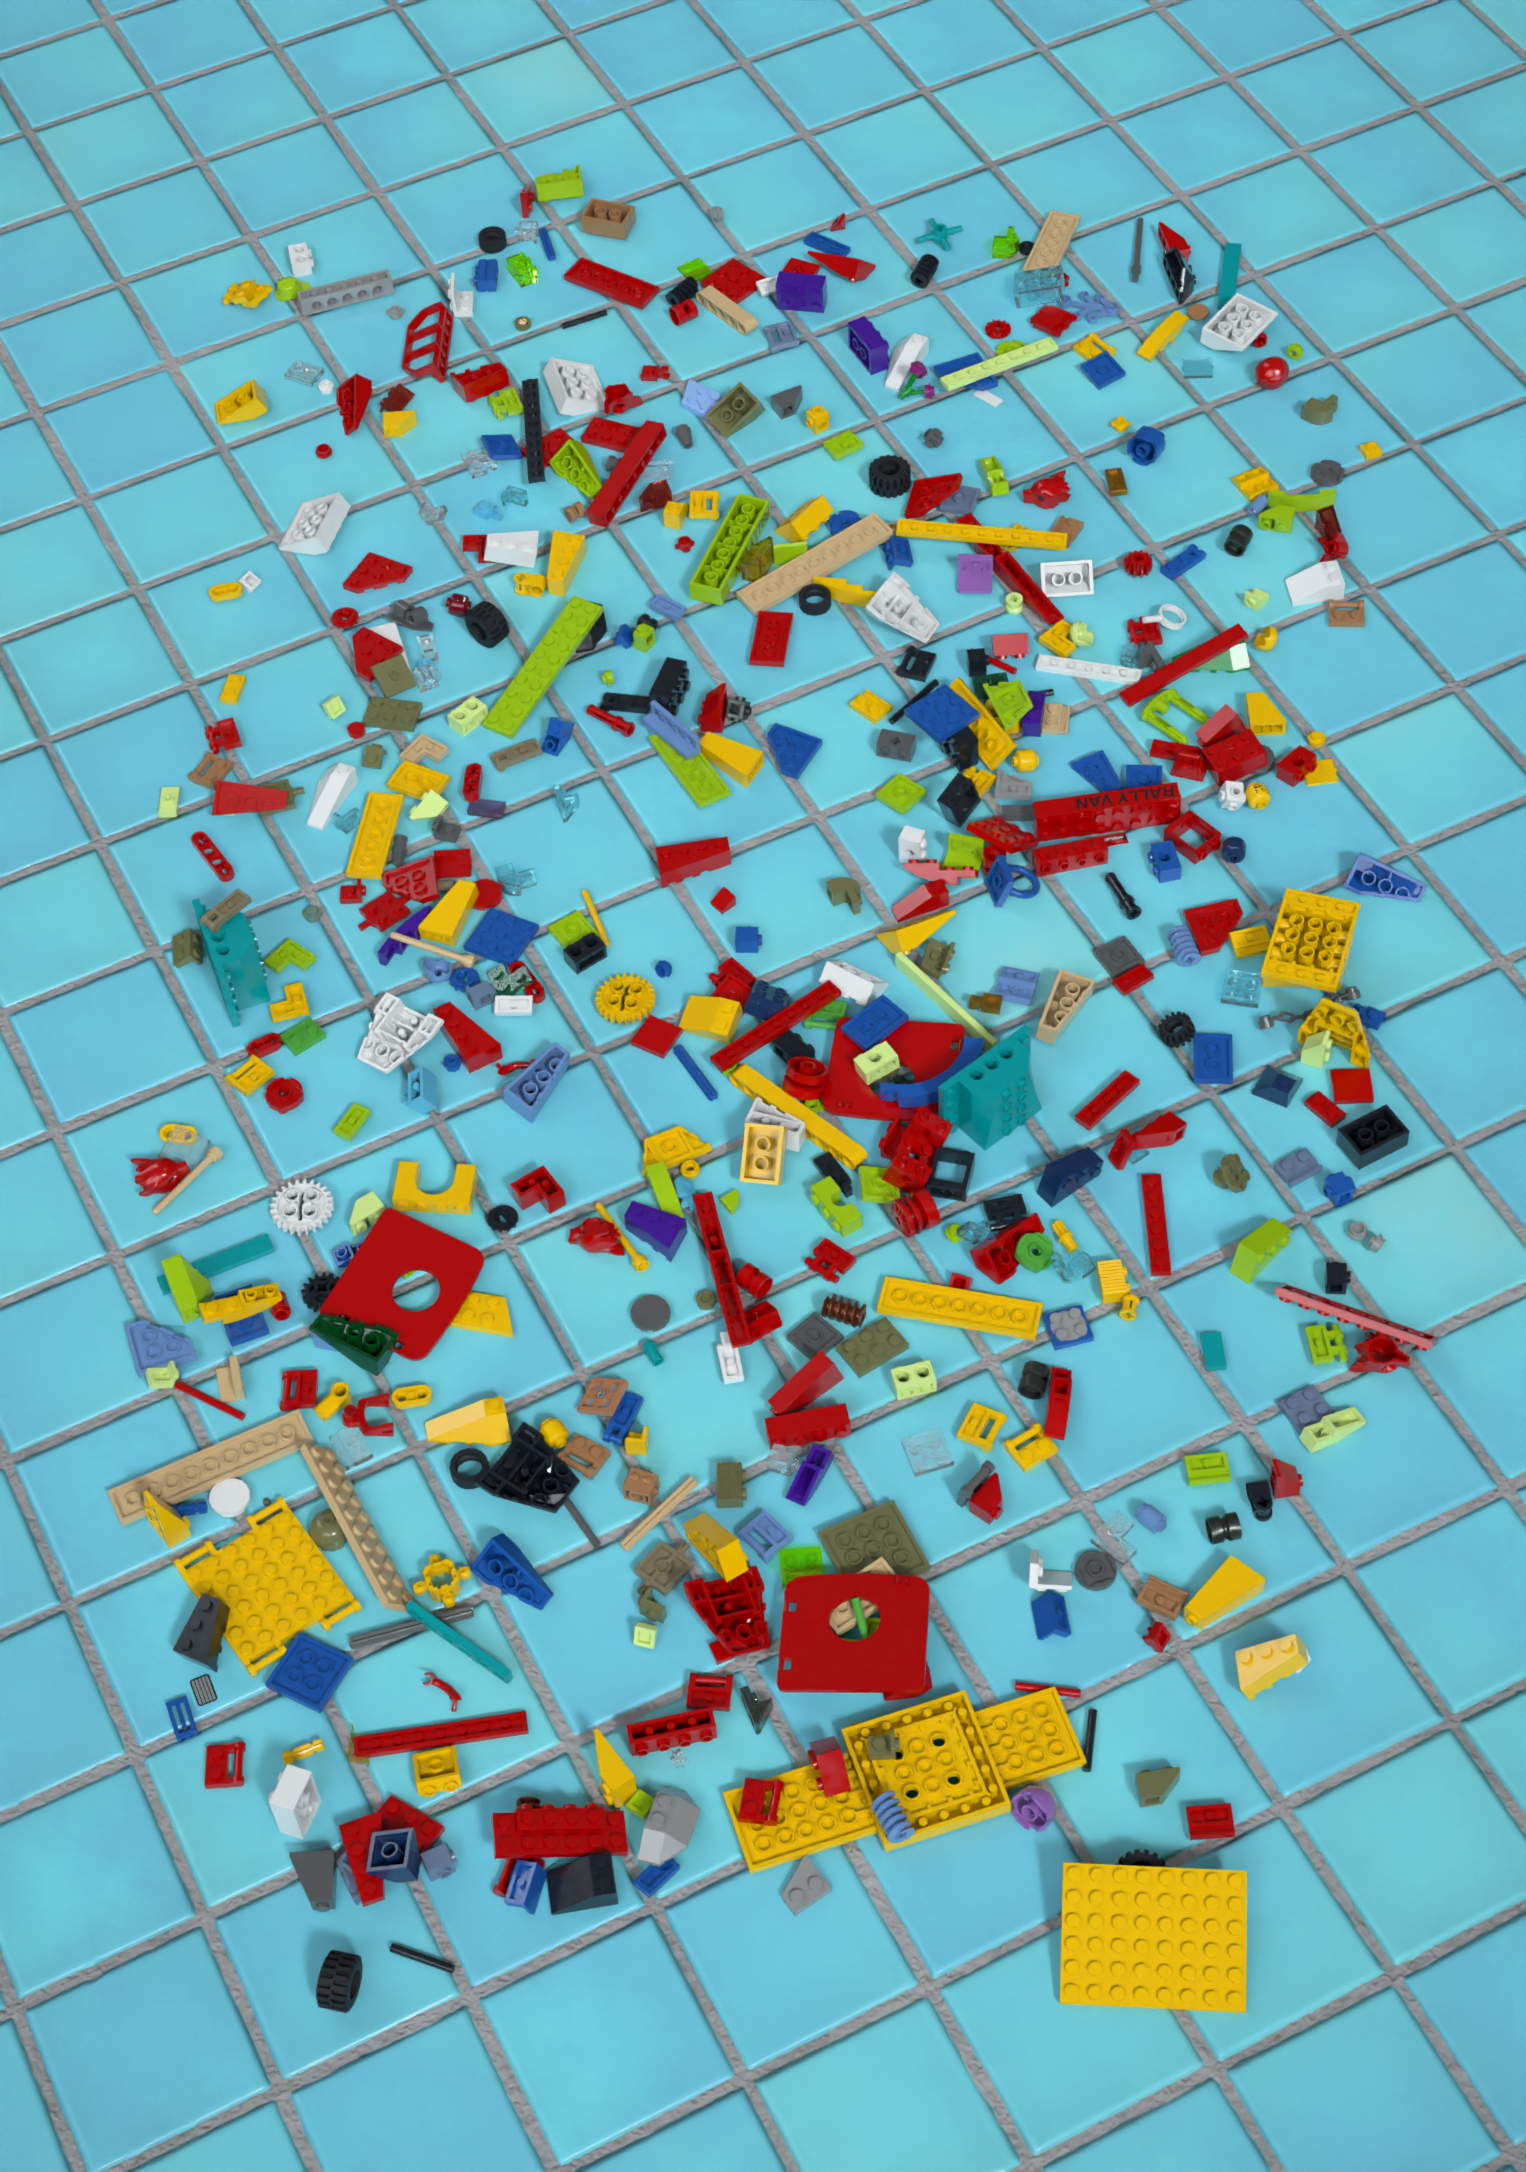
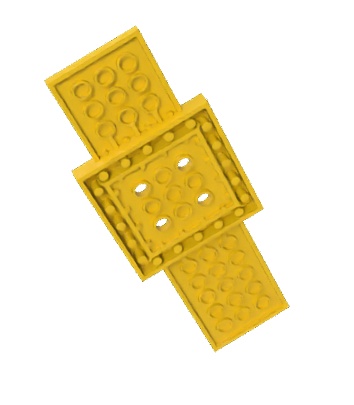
(983, 1748)

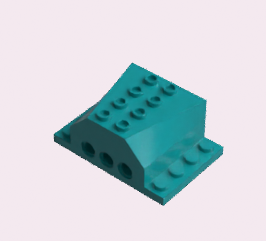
(235, 962)
(992, 1092)

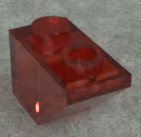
(655, 496)

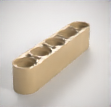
(727, 310)

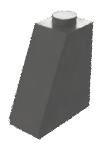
(317, 1876)

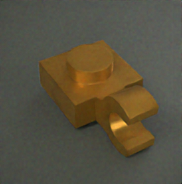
(988, 1003)

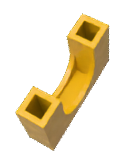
(456, 1199)

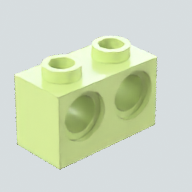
(467, 716)
(914, 1384)

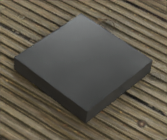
(1118, 957)
(814, 1336)

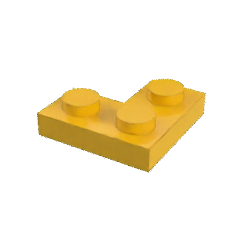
(1056, 639)
(293, 1007)

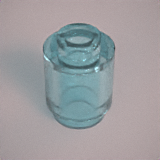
(1130, 655)

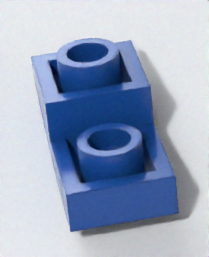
(345, 1253)

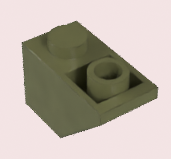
(1156, 1785)

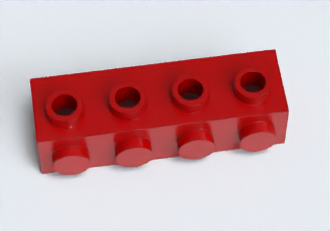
(1070, 856)
(808, 1426)
(671, 1731)

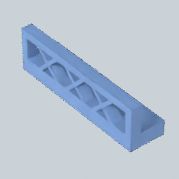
(672, 731)

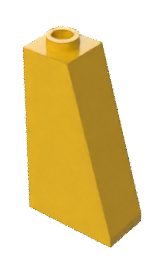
(732, 758)
(450, 914)
(1223, 1592)

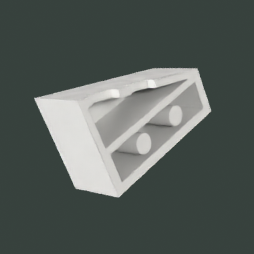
(512, 548)
(763, 1114)

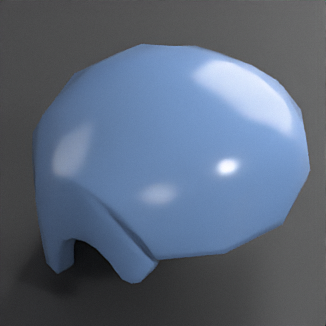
(438, 970)

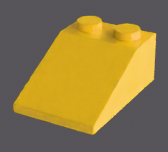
(242, 404)
(711, 1017)
(616, 1778)

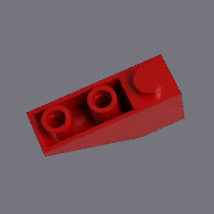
(1160, 1133)

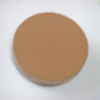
(1197, 312)

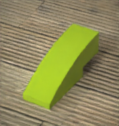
(994, 476)
(663, 1189)

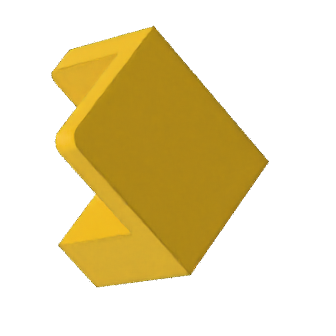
(638, 1442)

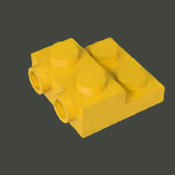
(437, 1771)

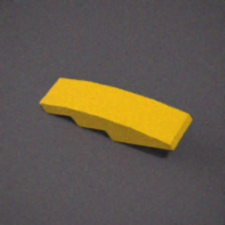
(1162, 335)
(845, 592)

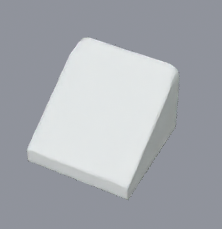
(249, 581)

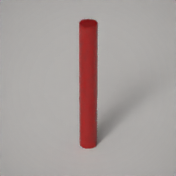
(1002, 665)
(1062, 1691)

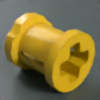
(1129, 1308)

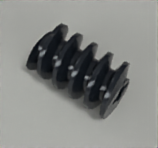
(924, 271)
(683, 291)

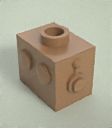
(641, 1486)

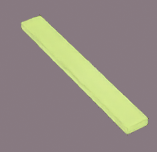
(999, 363)
(943, 1000)

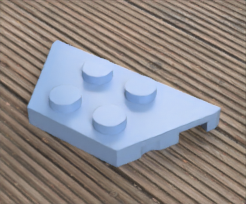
(699, 399)

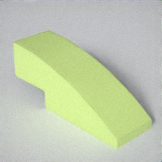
(1331, 1429)

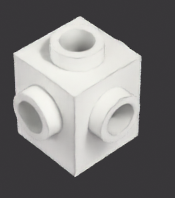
(1232, 795)

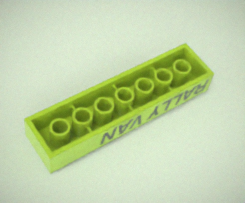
(729, 549)

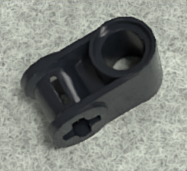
(1260, 1499)

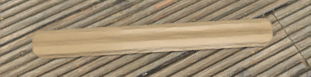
(658, 1513)

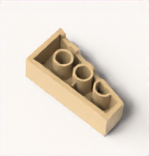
(1065, 1001)

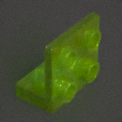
(800, 1562)

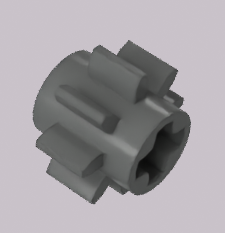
(933, 437)

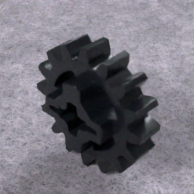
(320, 1288)

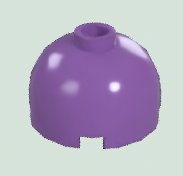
(1034, 1808)

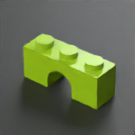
(842, 1218)

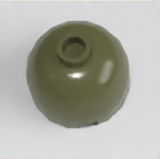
(327, 1532)

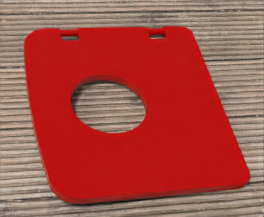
(919, 1046)
(391, 1250)
(883, 1663)

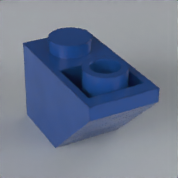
(557, 735)

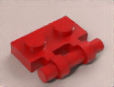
(1149, 631)
(229, 736)
(736, 969)
(834, 1256)

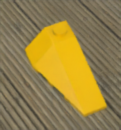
(912, 935)
(166, 1520)

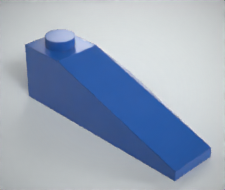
(1378, 879)
(508, 1568)

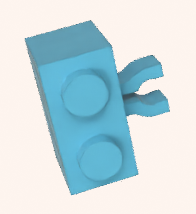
(421, 1090)

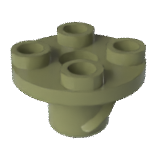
(1231, 1174)

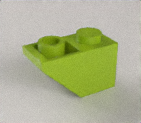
(1278, 519)

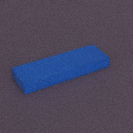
(826, 245)

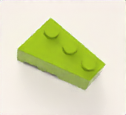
(1259, 1249)

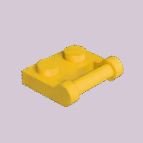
(1088, 350)
(698, 505)
(253, 1078)
(975, 1424)
(1034, 1452)

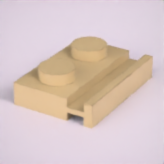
(1055, 719)

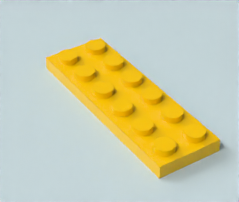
(993, 740)
(375, 836)

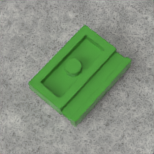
(303, 1036)

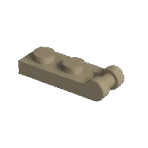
(516, 754)
(225, 910)

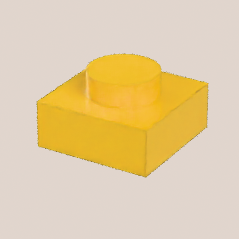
(1370, 450)

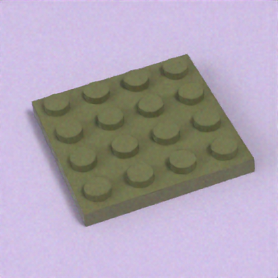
(874, 1535)

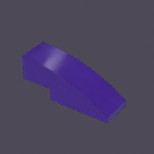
(810, 1475)

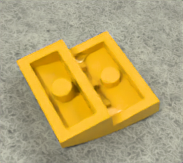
(1254, 483)

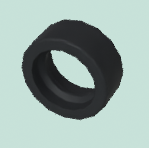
(815, 608)
(462, 1456)

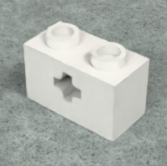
(912, 844)

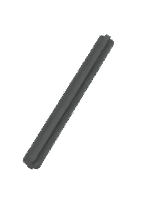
(408, 1628)

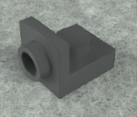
(445, 831)

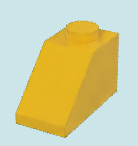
(398, 422)
(675, 514)

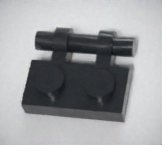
(1002, 1208)

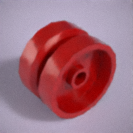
(805, 1078)

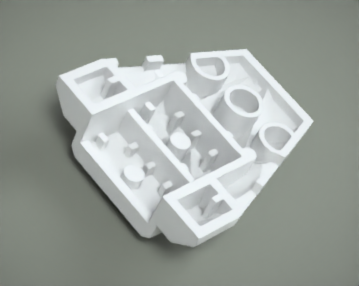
(396, 1034)

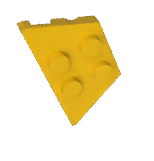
(673, 1148)
(484, 1314)

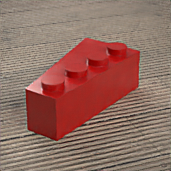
(691, 859)
(467, 1039)

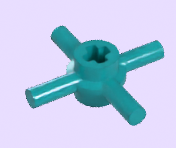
(939, 234)

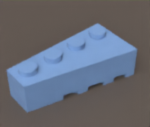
(536, 1083)

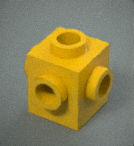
(817, 419)

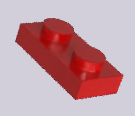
(1325, 1109)

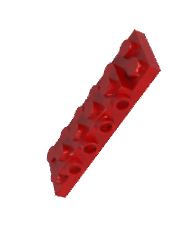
(558, 1832)

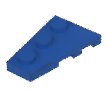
(1098, 772)

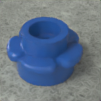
(663, 969)
(452, 1063)

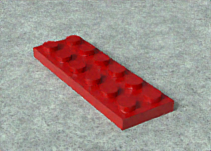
(611, 283)

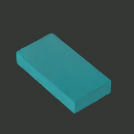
(1213, 1351)

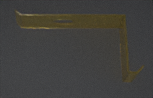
(354, 1758)

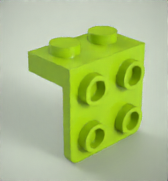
(964, 851)

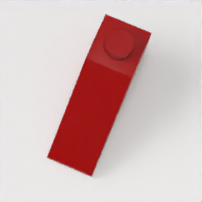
(1171, 239)
(921, 901)

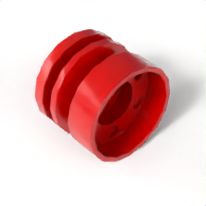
(915, 1212)

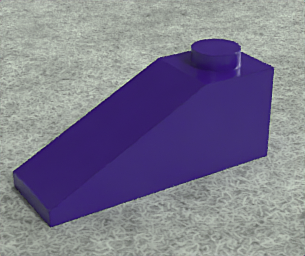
(1034, 718)

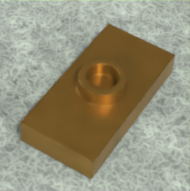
(1116, 482)

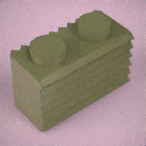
(730, 1485)

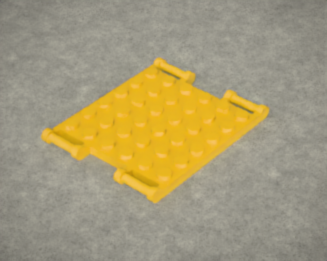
(272, 1584)

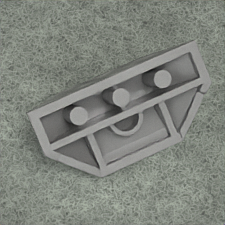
(668, 1826)

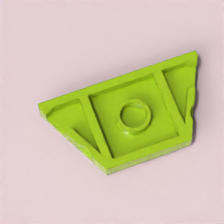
(1009, 701)

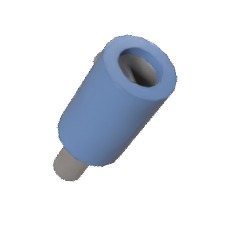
(1258, 504)

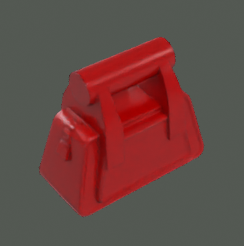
(1189, 766)

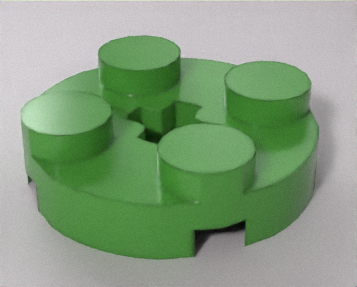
(1027, 1258)

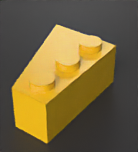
(1268, 1662)

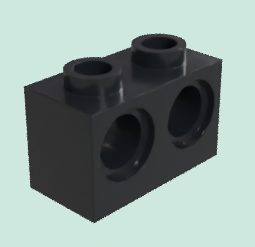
(585, 953)

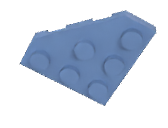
(157, 1346)

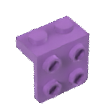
(975, 573)

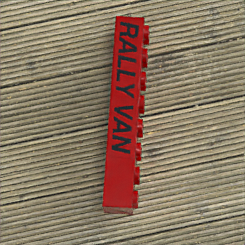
(1106, 812)

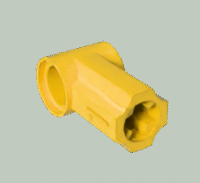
(333, 1402)

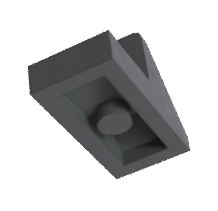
(1150, 658)

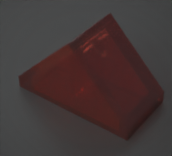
(1327, 522)

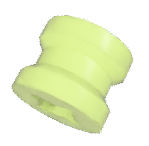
(1014, 603)

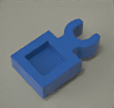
(1370, 1017)

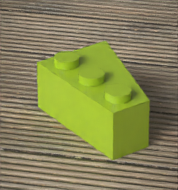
(560, 185)

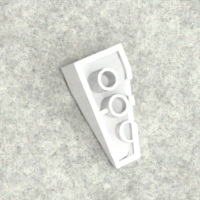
(908, 350)
(331, 793)

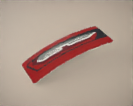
(1116, 839)

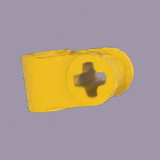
(531, 585)

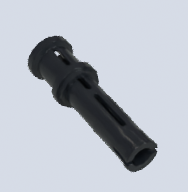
(1126, 901)

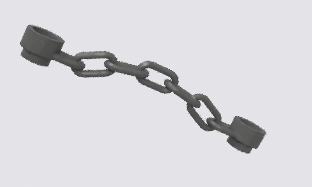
(1266, 1022)

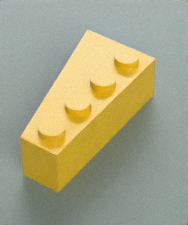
(564, 560)

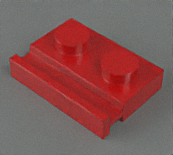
(1210, 1821)

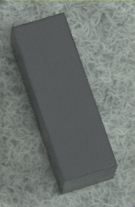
(1017, 812)

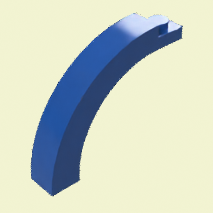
(926, 1092)

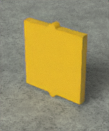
(1323, 774)

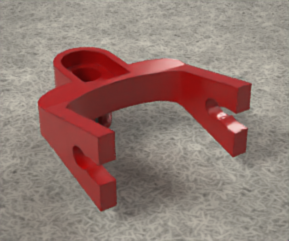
(355, 1416)

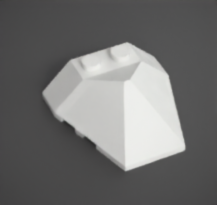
(901, 610)

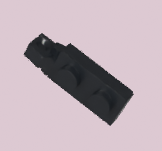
(828, 1166)

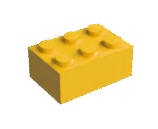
(763, 1153)

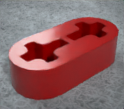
(264, 1045)

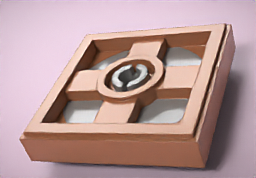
(602, 1396)

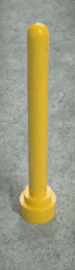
(639, 1261)

